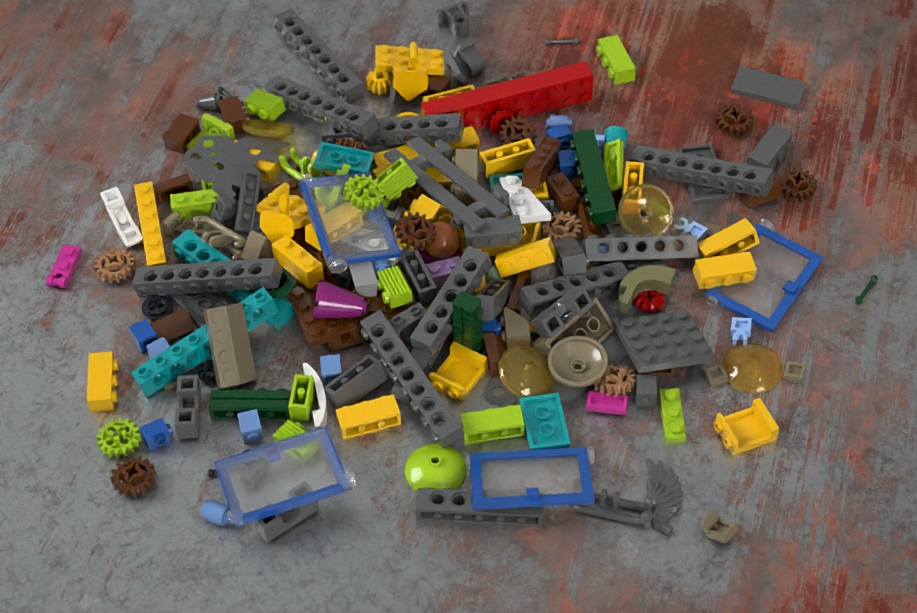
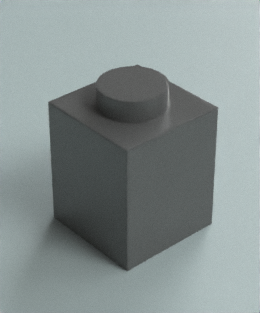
(646, 390)

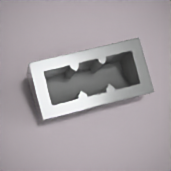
(364, 278)

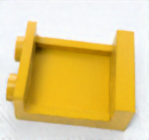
(459, 372)
(747, 428)

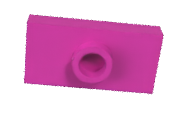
(606, 404)

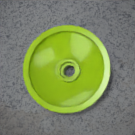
(445, 474)

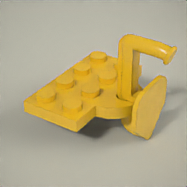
(409, 67)
(282, 213)

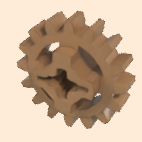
(562, 226)
(114, 265)
(616, 380)

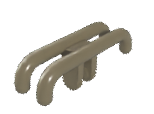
(220, 237)

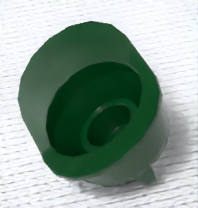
(285, 286)

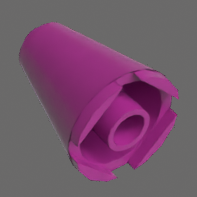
(337, 302)

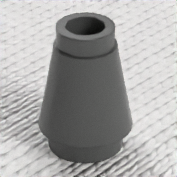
(209, 101)

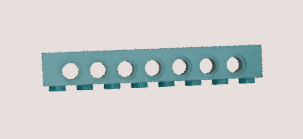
(193, 250)
(196, 347)

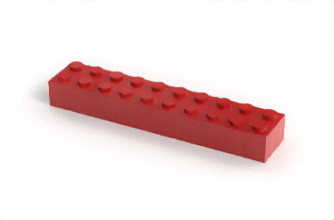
(522, 96)

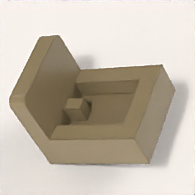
(717, 528)

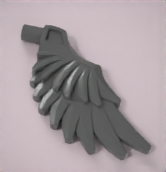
(664, 493)

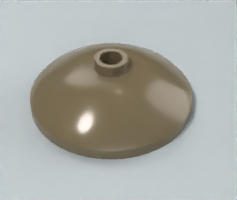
(577, 353)

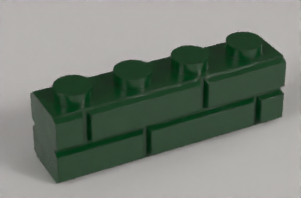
(468, 321)
(269, 403)

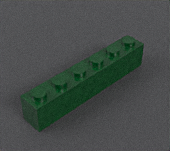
(593, 176)

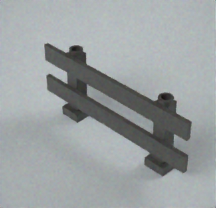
(441, 159)

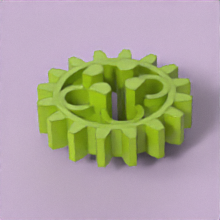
(370, 197)
(130, 438)

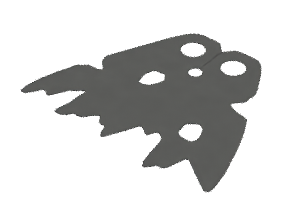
(234, 157)

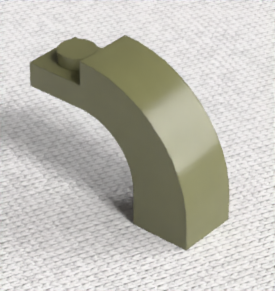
(642, 279)

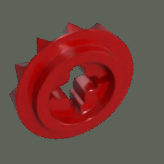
(495, 124)
(643, 303)

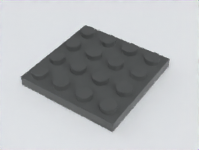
(663, 341)

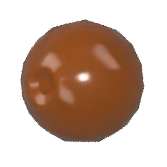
(445, 243)

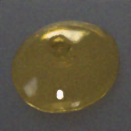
(268, 130)
(656, 205)
(752, 374)
(520, 377)

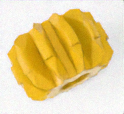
(379, 82)

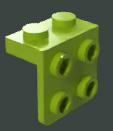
(212, 126)

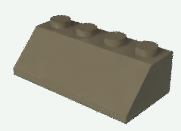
(591, 323)
(230, 345)

